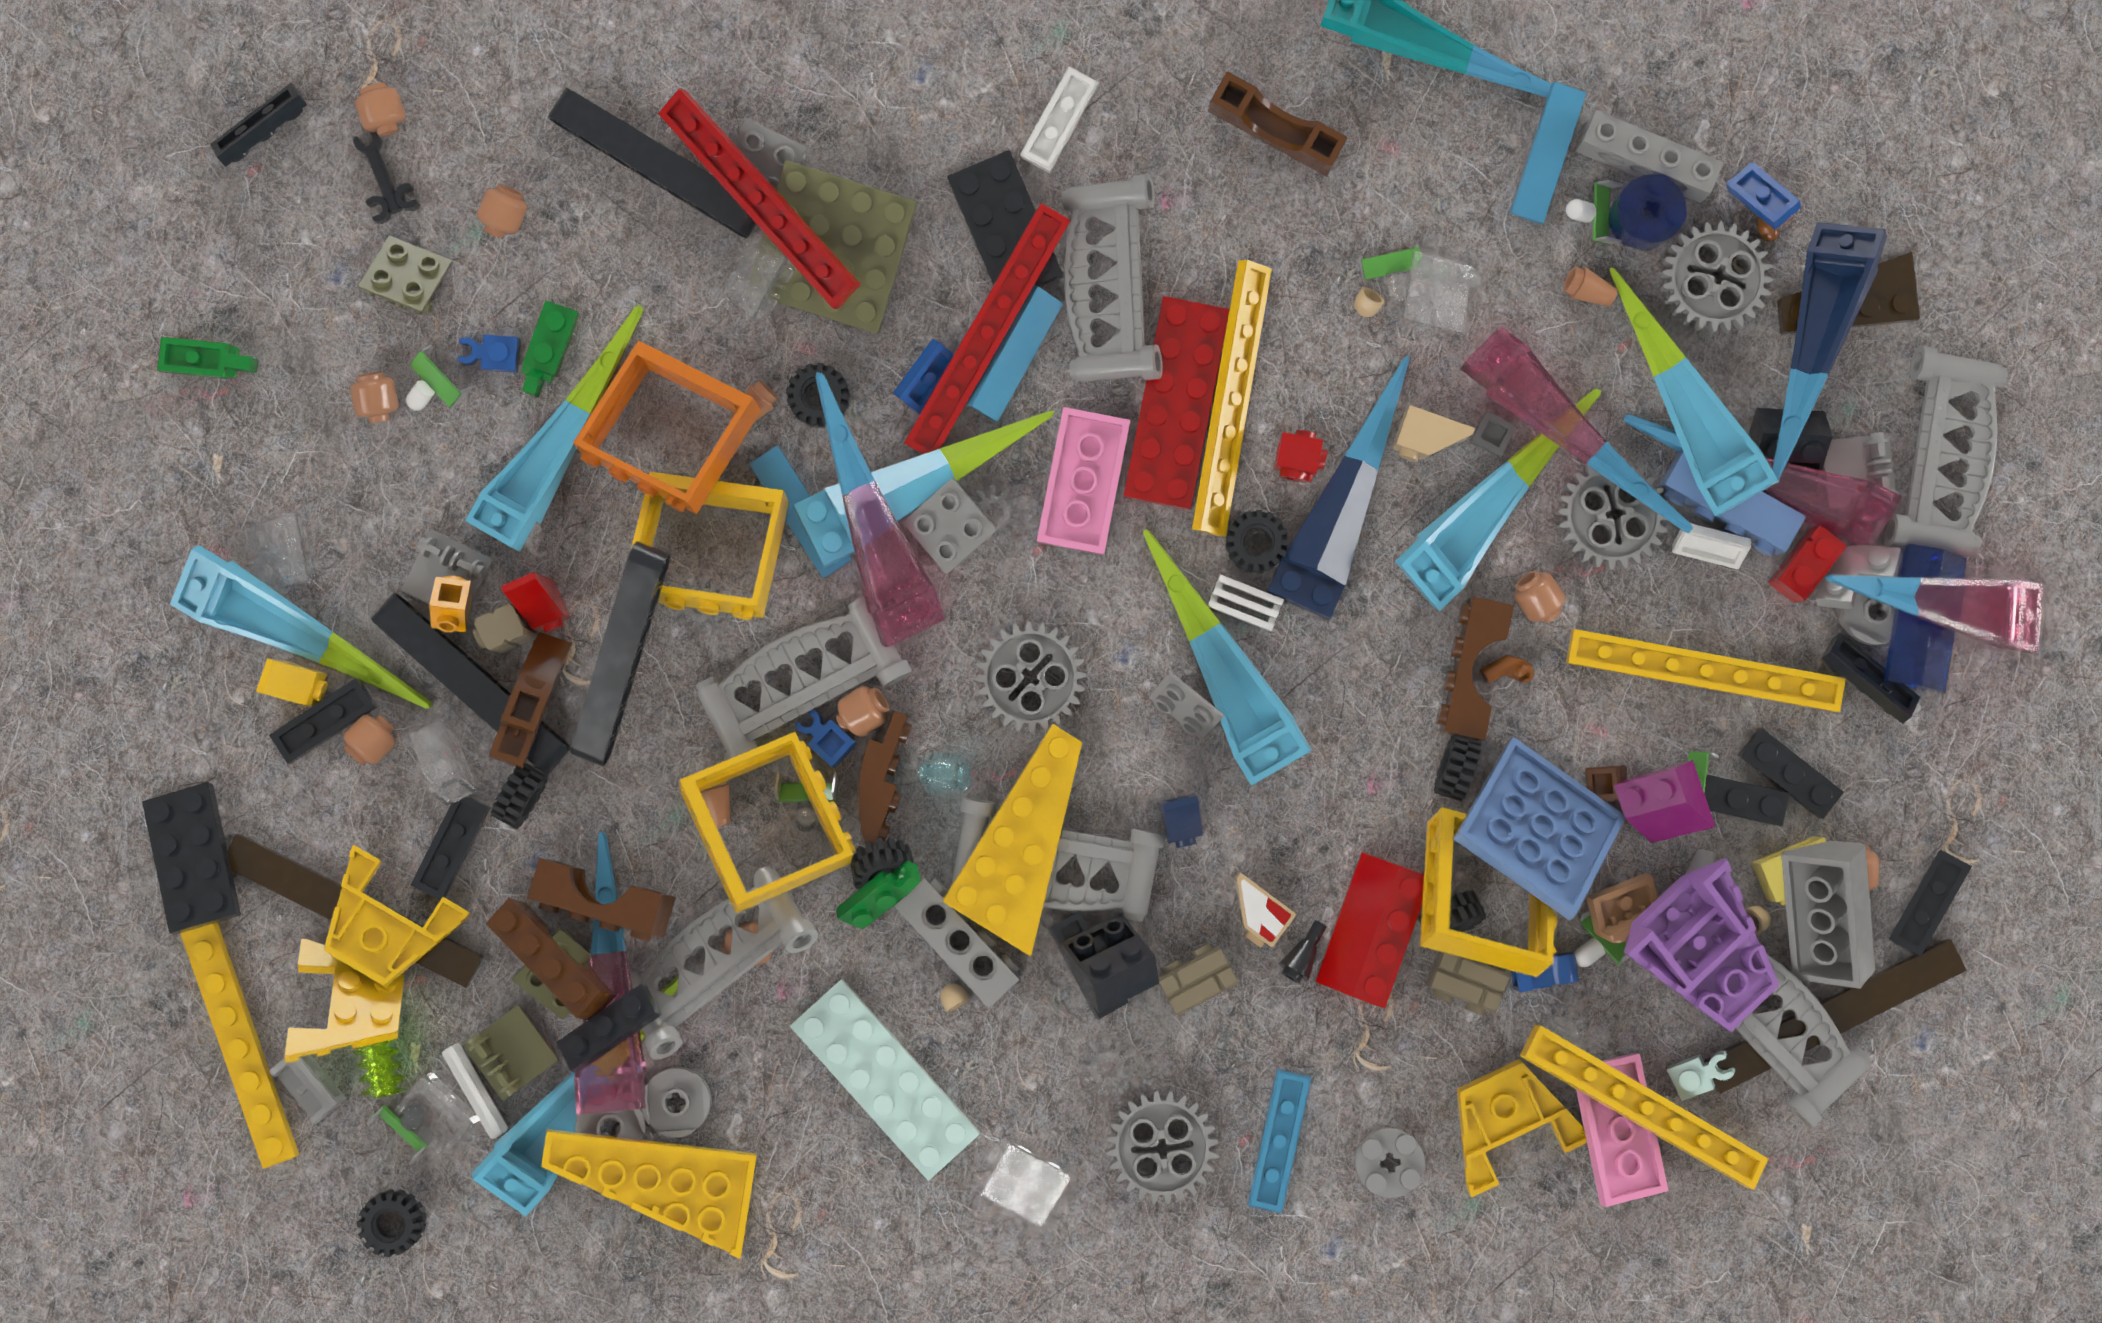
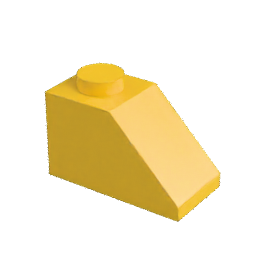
(292, 682)

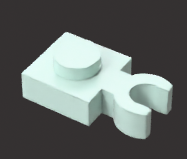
(1695, 1077)

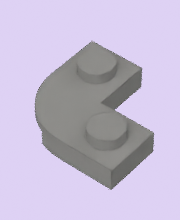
(1857, 561)

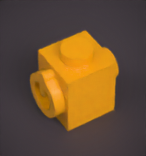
(450, 604)

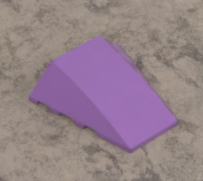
(1705, 946)

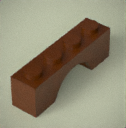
(1251, 112)
(1464, 709)
(565, 887)
(563, 975)

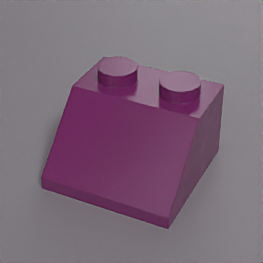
(1665, 802)

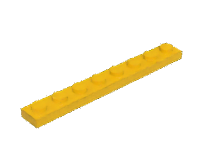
(1231, 398)
(1705, 670)
(240, 1045)
(1643, 1107)

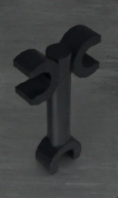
(393, 200)

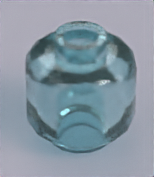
(944, 774)

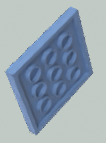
(1540, 828)

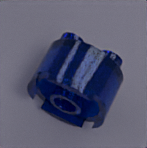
(1654, 194)

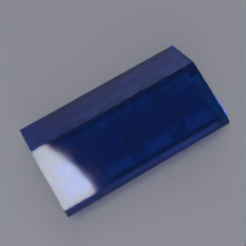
(1919, 648)

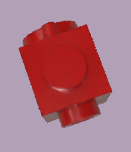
(1299, 456)

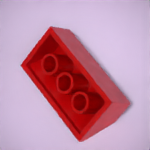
(1372, 930)

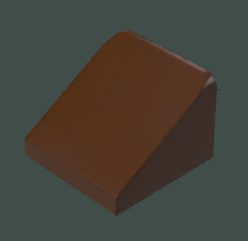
(1602, 780)

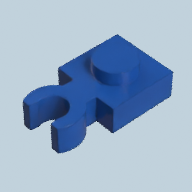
(495, 353)
(829, 740)

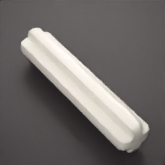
(475, 1091)

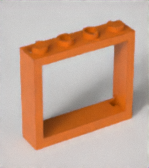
(619, 394)

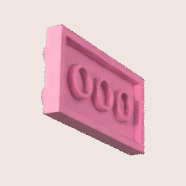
(1083, 481)
(1622, 1154)

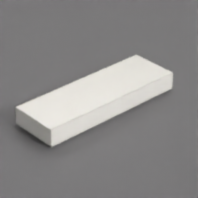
(1059, 119)

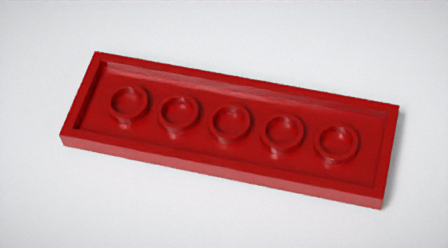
(1177, 404)

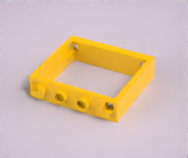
(728, 496)
(814, 786)
(1436, 910)

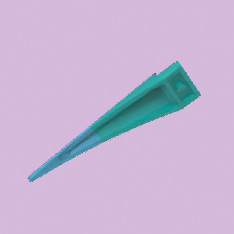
(1408, 33)

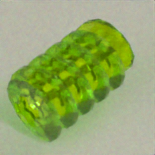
(379, 1069)

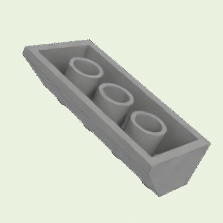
(1829, 913)

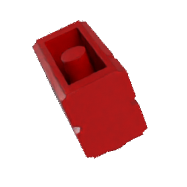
(1807, 564)

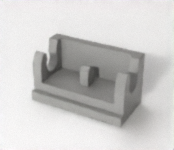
(309, 1086)

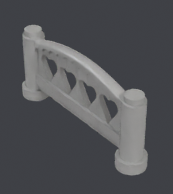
(1126, 352)
(1946, 379)
(741, 725)
(1131, 861)
(778, 924)
(1815, 1083)

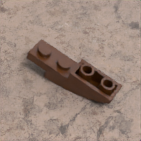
(530, 699)
(876, 794)

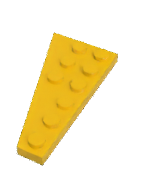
(1013, 861)
(675, 1184)

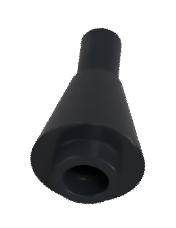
(1300, 959)

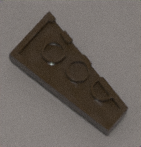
(1888, 301)

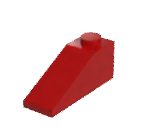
(537, 601)

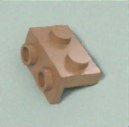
(1619, 905)

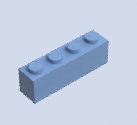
(1760, 518)

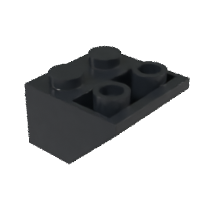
(1811, 445)
(1111, 962)

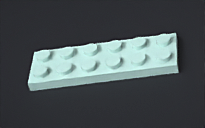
(885, 1079)

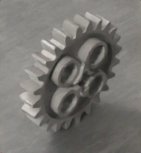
(1724, 248)
(1581, 521)
(1007, 655)
(1164, 1179)

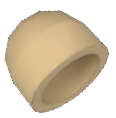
(1368, 302)
(1758, 913)
(953, 996)

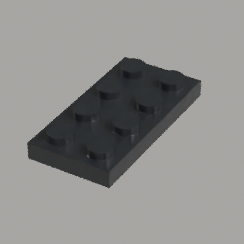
(997, 212)
(191, 858)

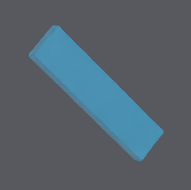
(1547, 153)
(1015, 354)
(777, 473)
(1279, 1141)

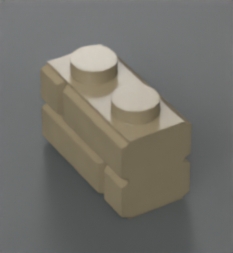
(503, 630)
(1197, 978)
(1468, 981)

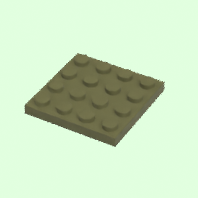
(861, 228)

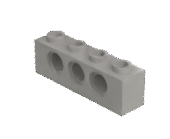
(1647, 153)
(988, 986)

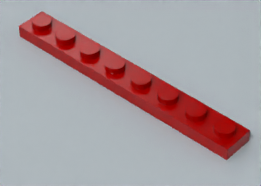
(759, 199)
(987, 330)

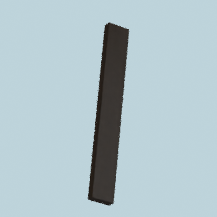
(322, 896)
(1854, 1006)

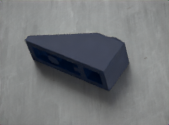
(1181, 820)

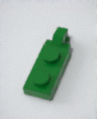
(548, 346)
(203, 358)
(878, 895)

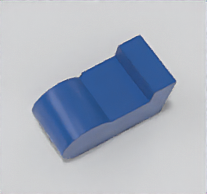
(1560, 972)

